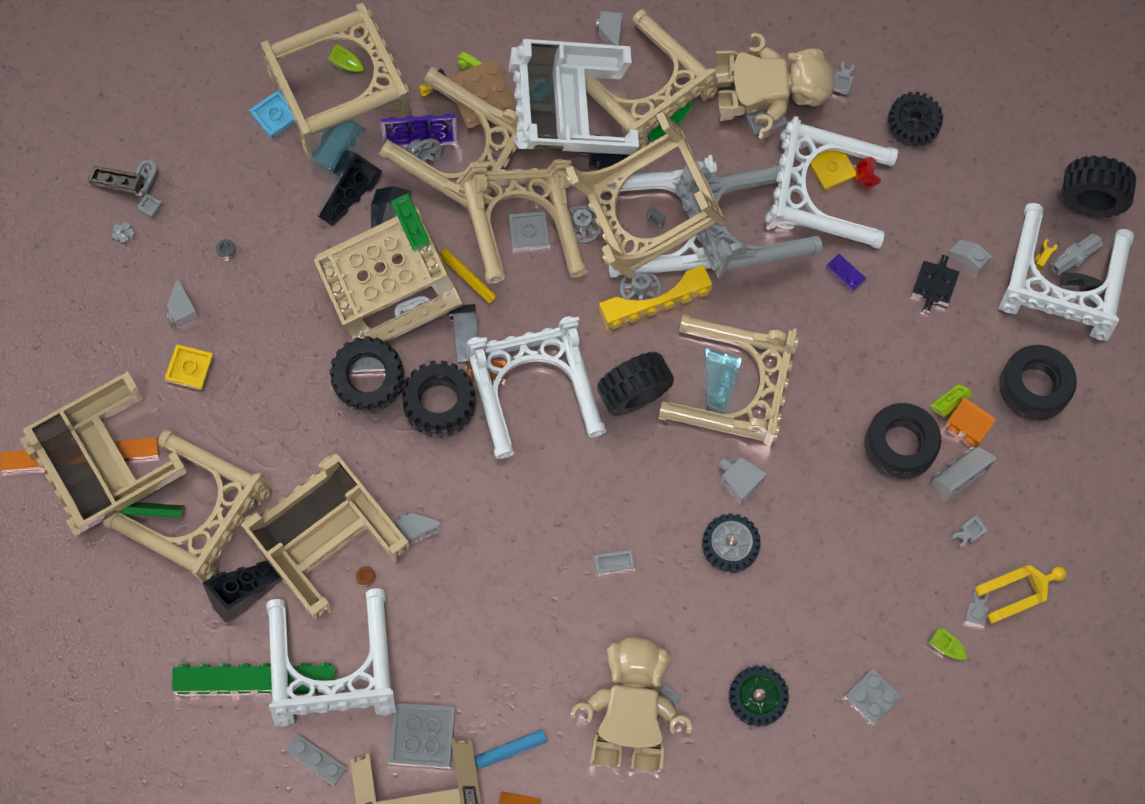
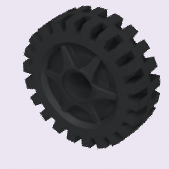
(918, 107)

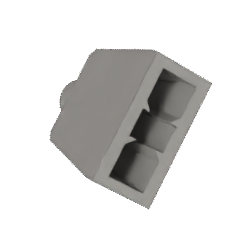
(741, 478)

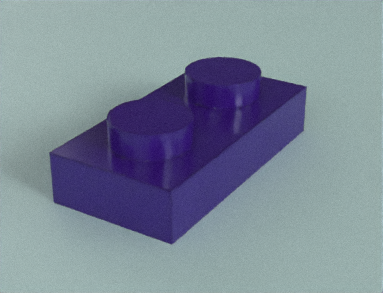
(845, 273)

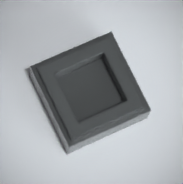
(655, 217)

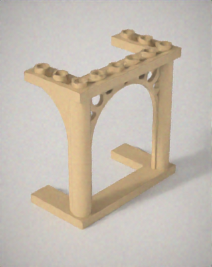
(389, 97)
(598, 182)

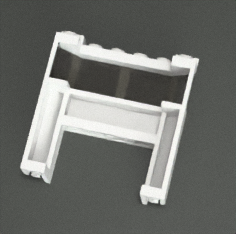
(554, 98)

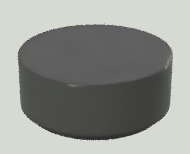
(226, 249)

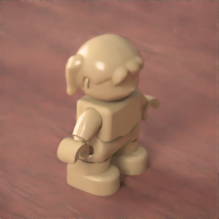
(767, 84)
(633, 707)

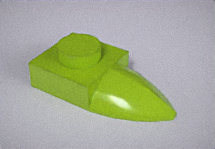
(344, 59)
(948, 644)

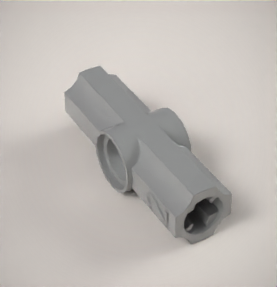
(1076, 254)

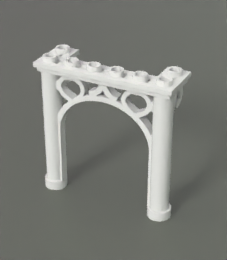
(787, 214)
(675, 261)
(1019, 291)
(478, 350)
(381, 698)

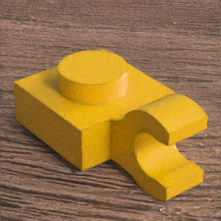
(1041, 259)

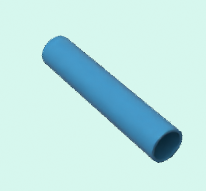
(510, 749)

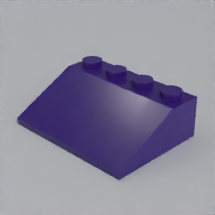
(405, 130)

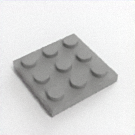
(422, 735)

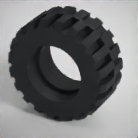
(1098, 186)
(367, 348)
(433, 376)
(635, 383)

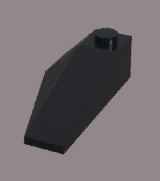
(349, 181)
(381, 205)
(238, 590)

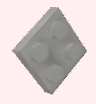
(873, 697)

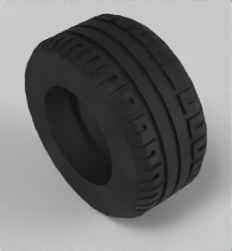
(1048, 361)
(915, 420)

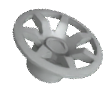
(423, 151)
(582, 221)
(640, 286)

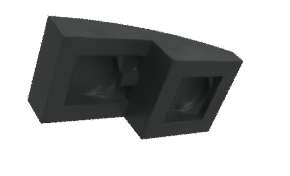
(1084, 282)

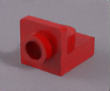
(865, 173)

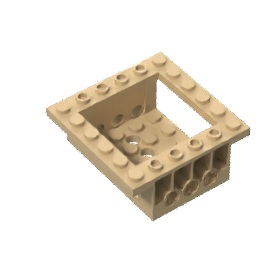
(358, 299)

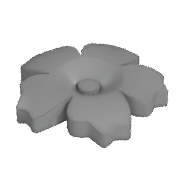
(122, 233)

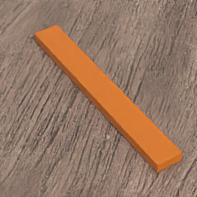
(129, 449)

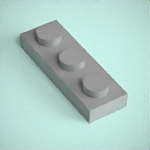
(316, 759)

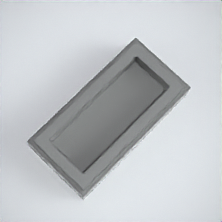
(614, 562)

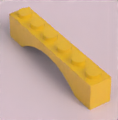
(620, 311)

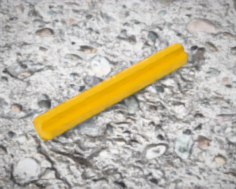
(467, 275)

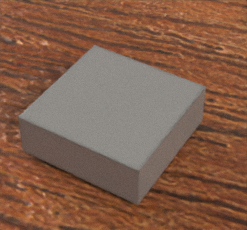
(149, 205)

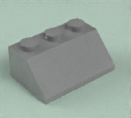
(962, 472)

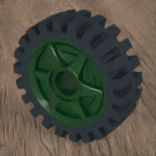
(754, 711)

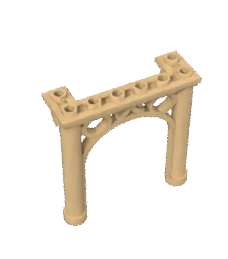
(702, 83)
(506, 125)
(552, 180)
(774, 343)
(201, 561)

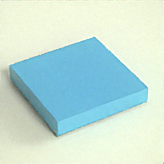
(273, 114)

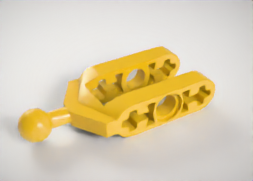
(1037, 580)

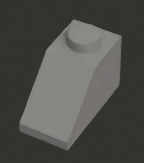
(609, 27)
(970, 256)
(180, 307)
(416, 527)

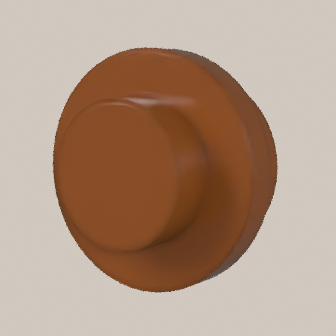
(365, 576)

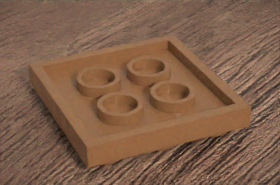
(488, 84)

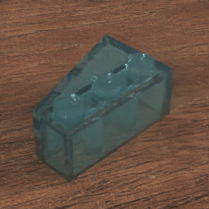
(335, 142)
(720, 379)

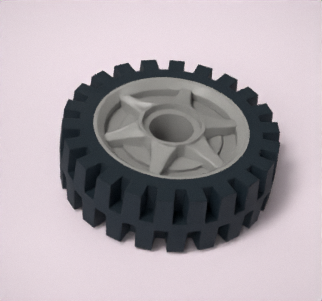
(736, 529)

